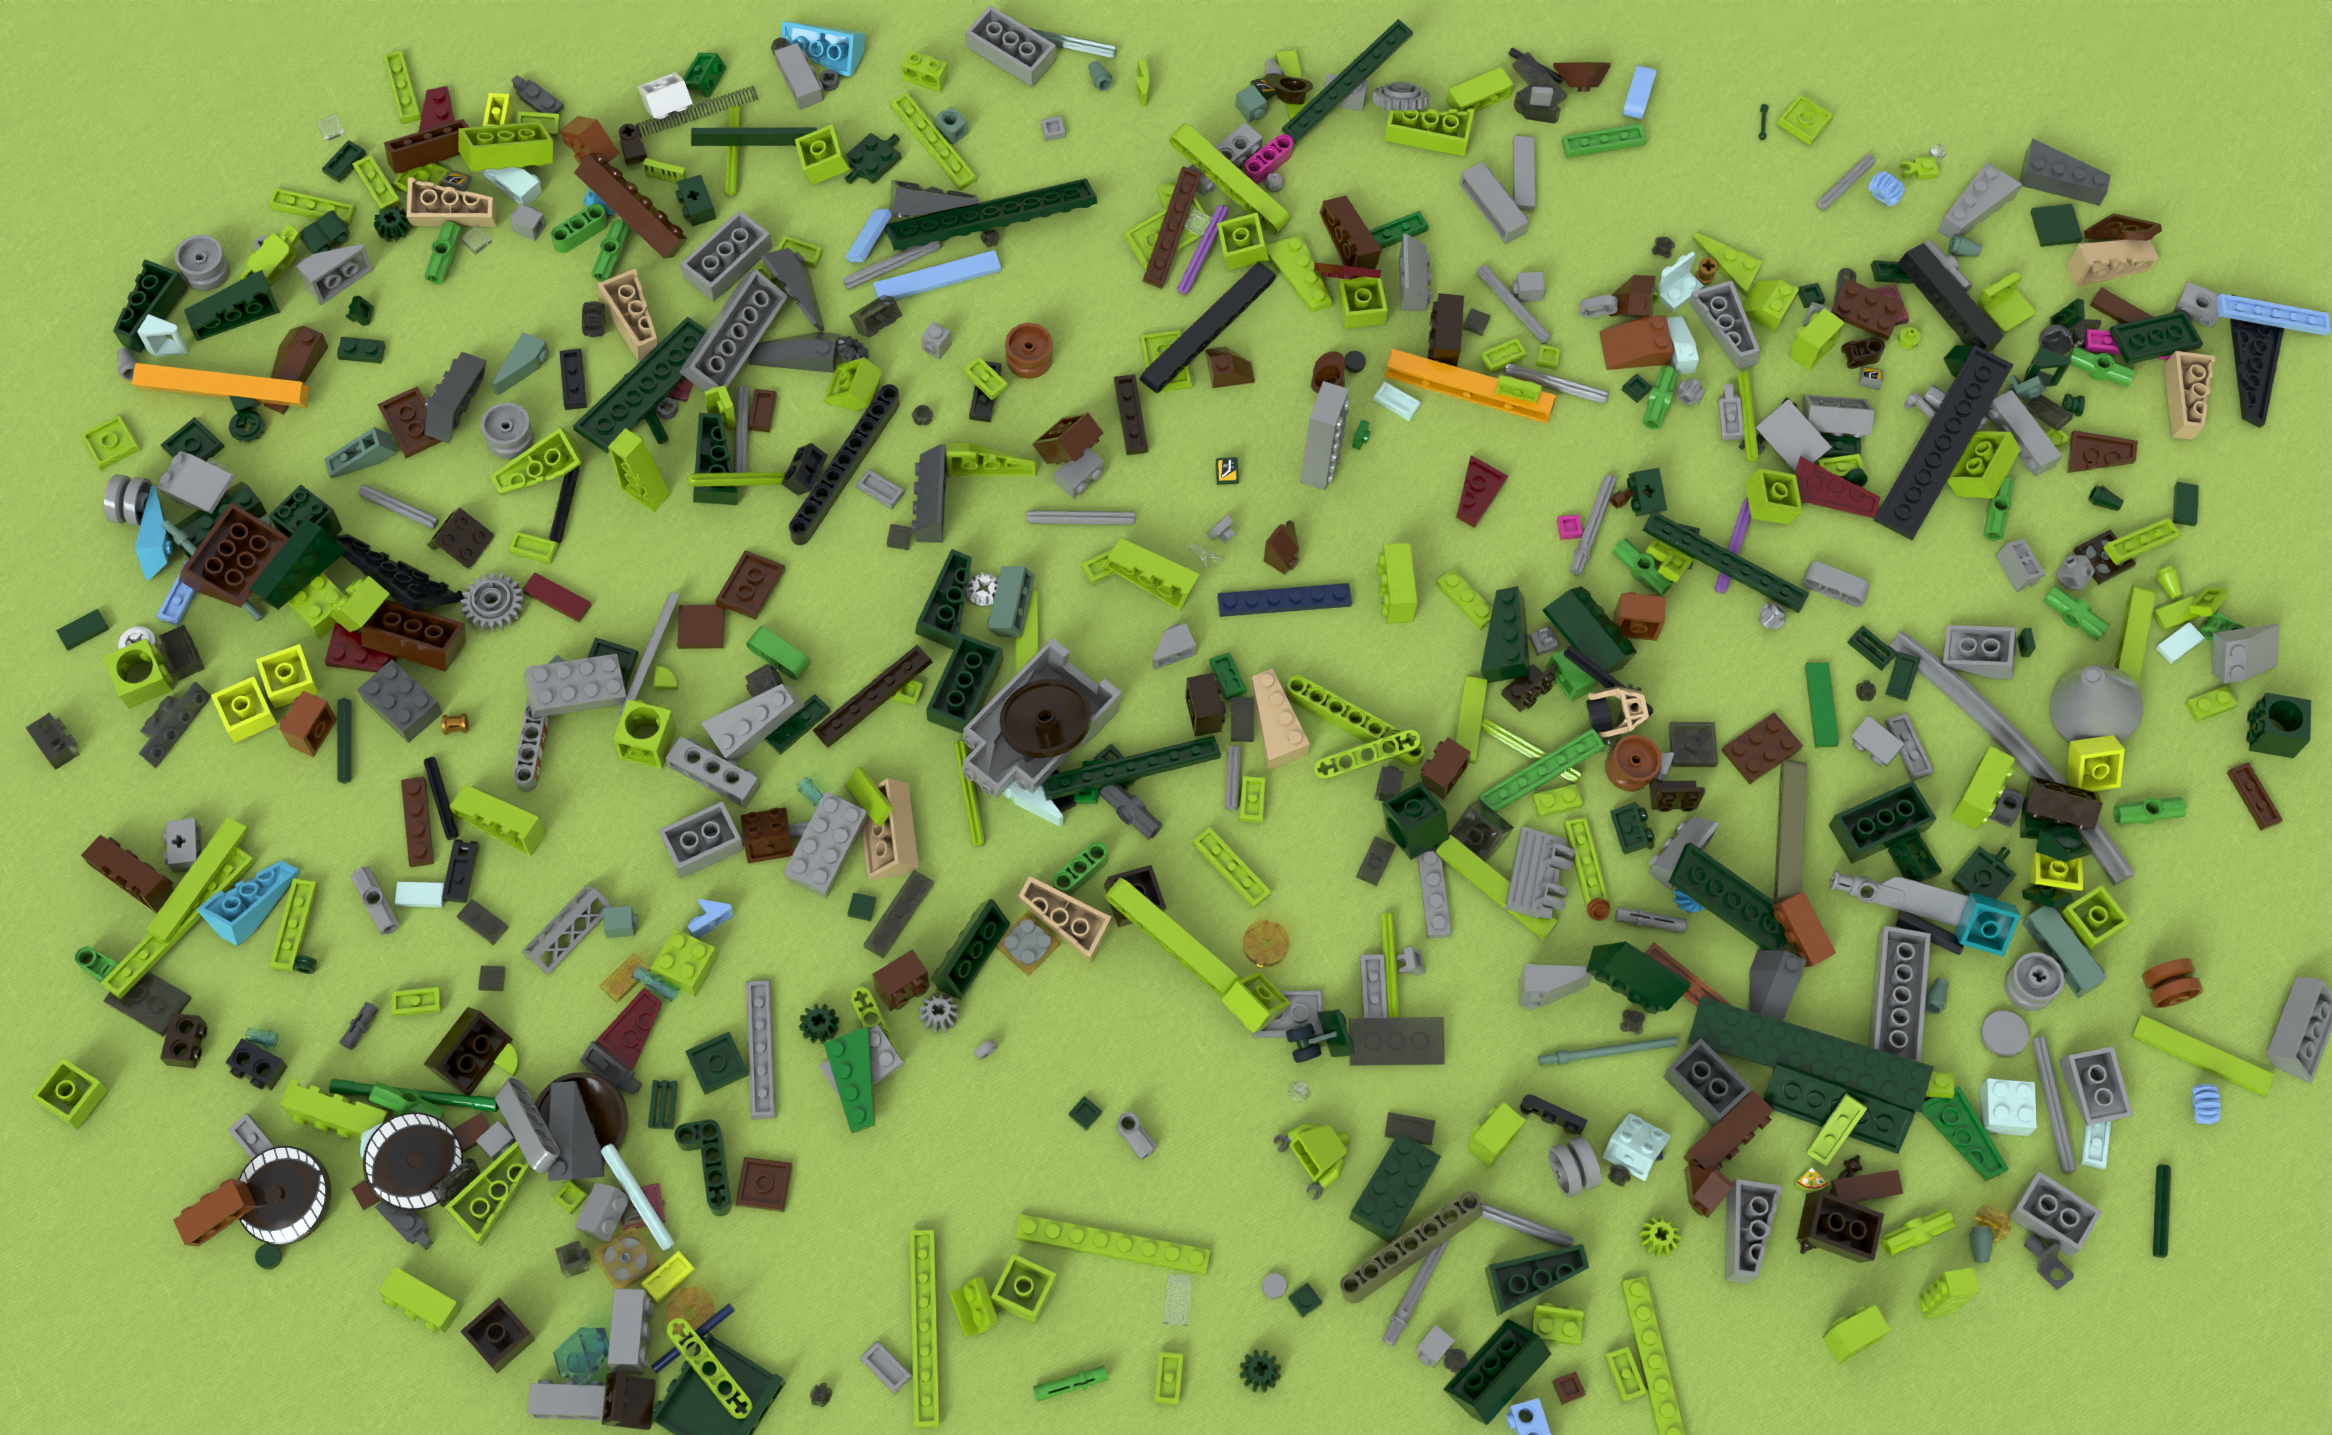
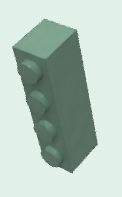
(2061, 944)

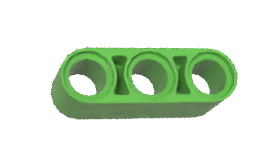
(588, 225)
(778, 653)
(1085, 860)

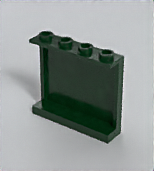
(695, 1410)

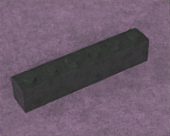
(1949, 298)

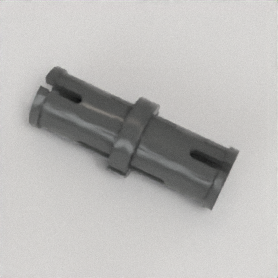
(358, 1025)

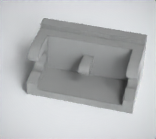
(2020, 564)

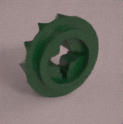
(239, 422)

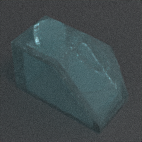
(582, 1354)

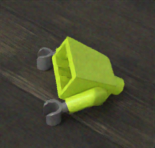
(1319, 1152)

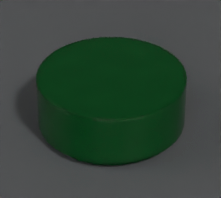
(1857, 476)
(268, 1256)

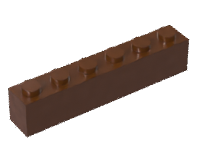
(631, 205)

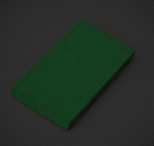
(2155, 337)

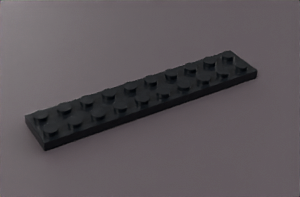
(1943, 442)

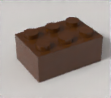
(1068, 439)

